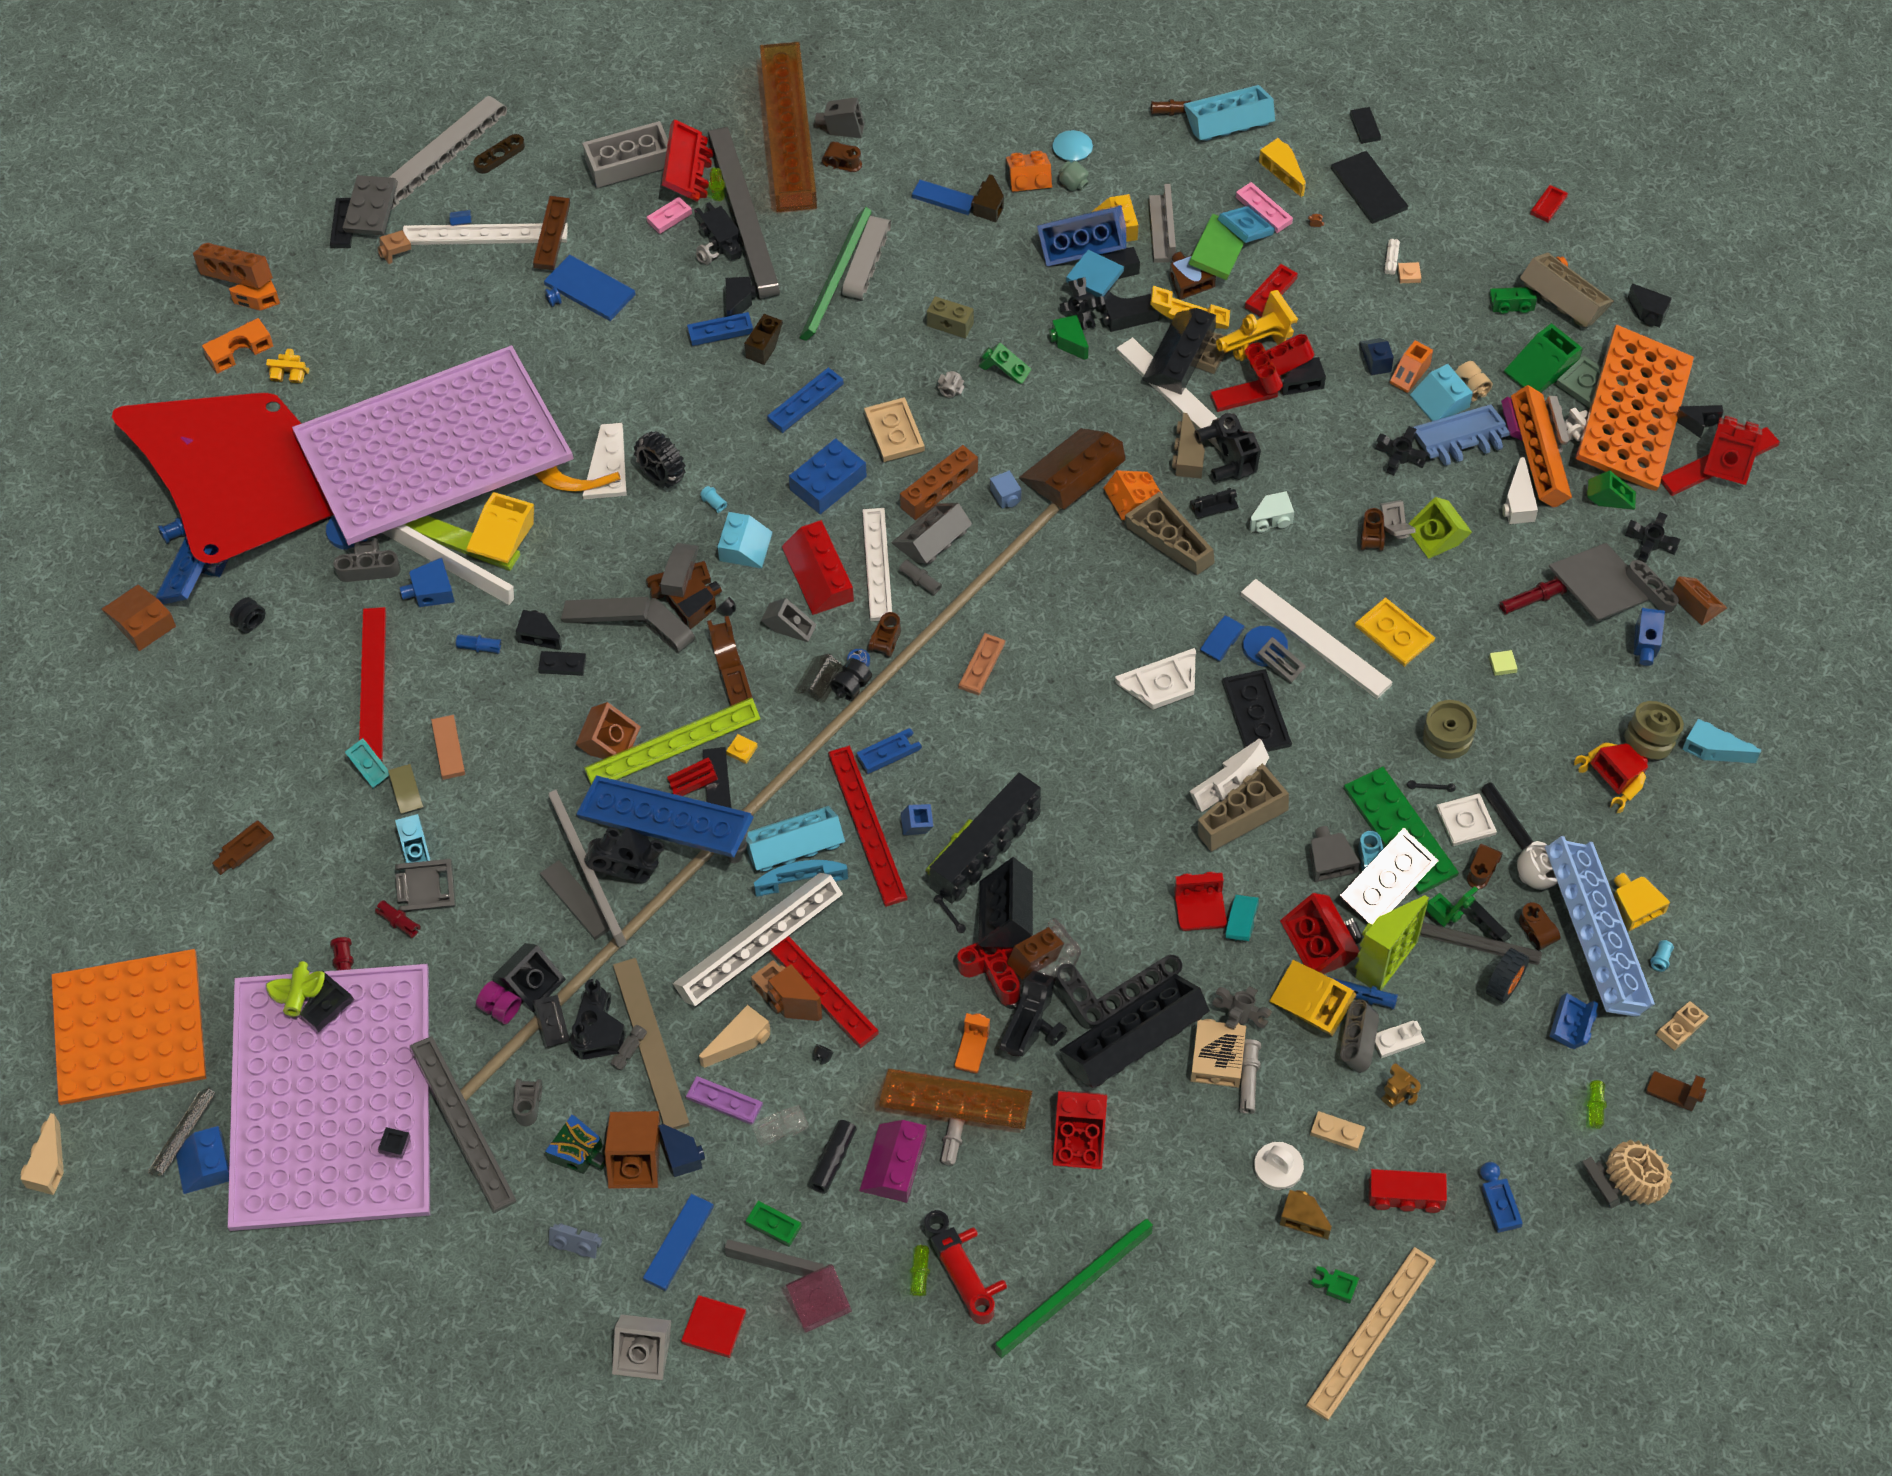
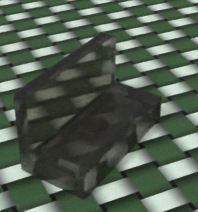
(818, 677)

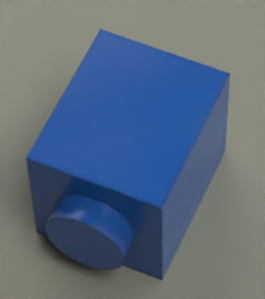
(917, 819)

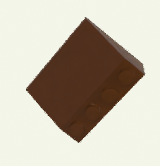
(1075, 466)

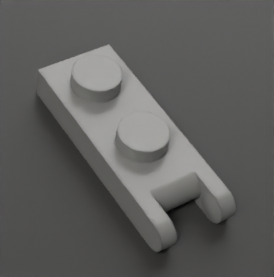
(1557, 421)

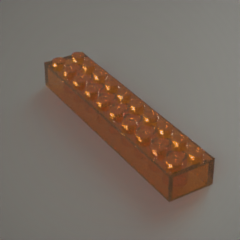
(788, 127)

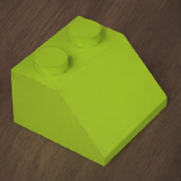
(1438, 527)

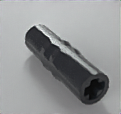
(832, 1156)

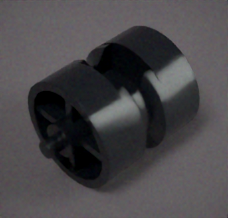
(854, 675)

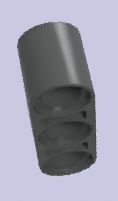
(668, 626)
(1359, 1036)

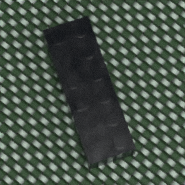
(985, 838)
(1134, 1030)

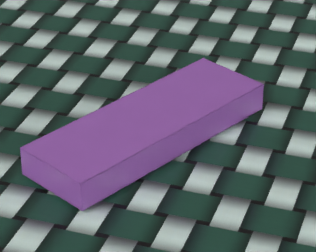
(724, 1100)

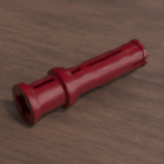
(1542, 591)
(342, 956)

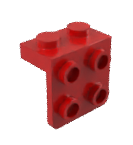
(1200, 901)

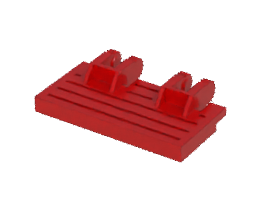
(686, 161)

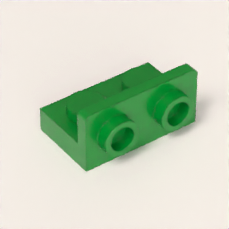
(1512, 299)

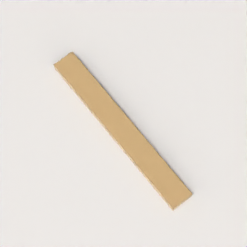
(1370, 1334)

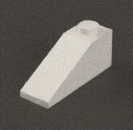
(1520, 501)

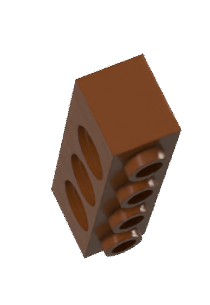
(232, 265)
(938, 482)

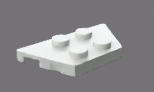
(1162, 680)

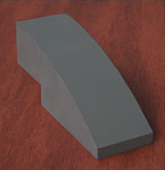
(679, 569)

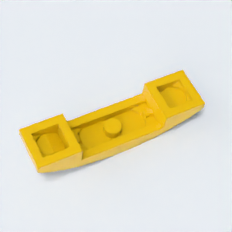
(1164, 303)

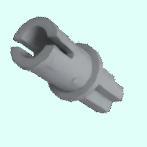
(952, 1141)

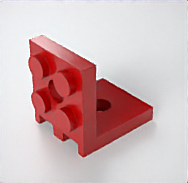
(1735, 438)

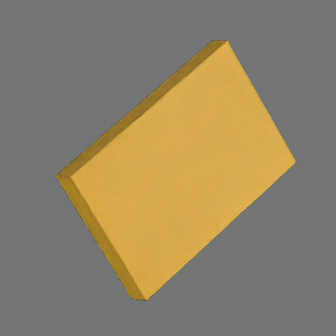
(1394, 631)

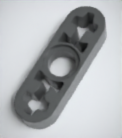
(1661, 597)

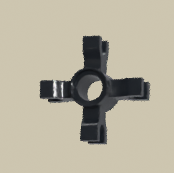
(1082, 303)
(1401, 450)
(1652, 537)

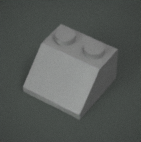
(641, 1347)

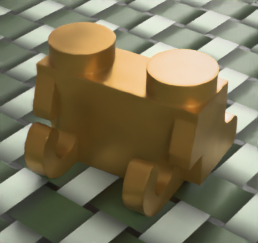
(1399, 1086)

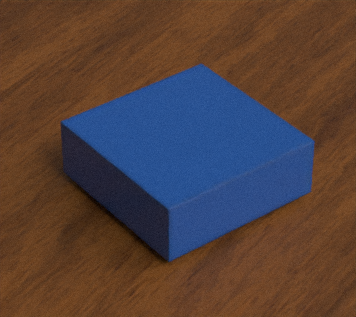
(460, 217)

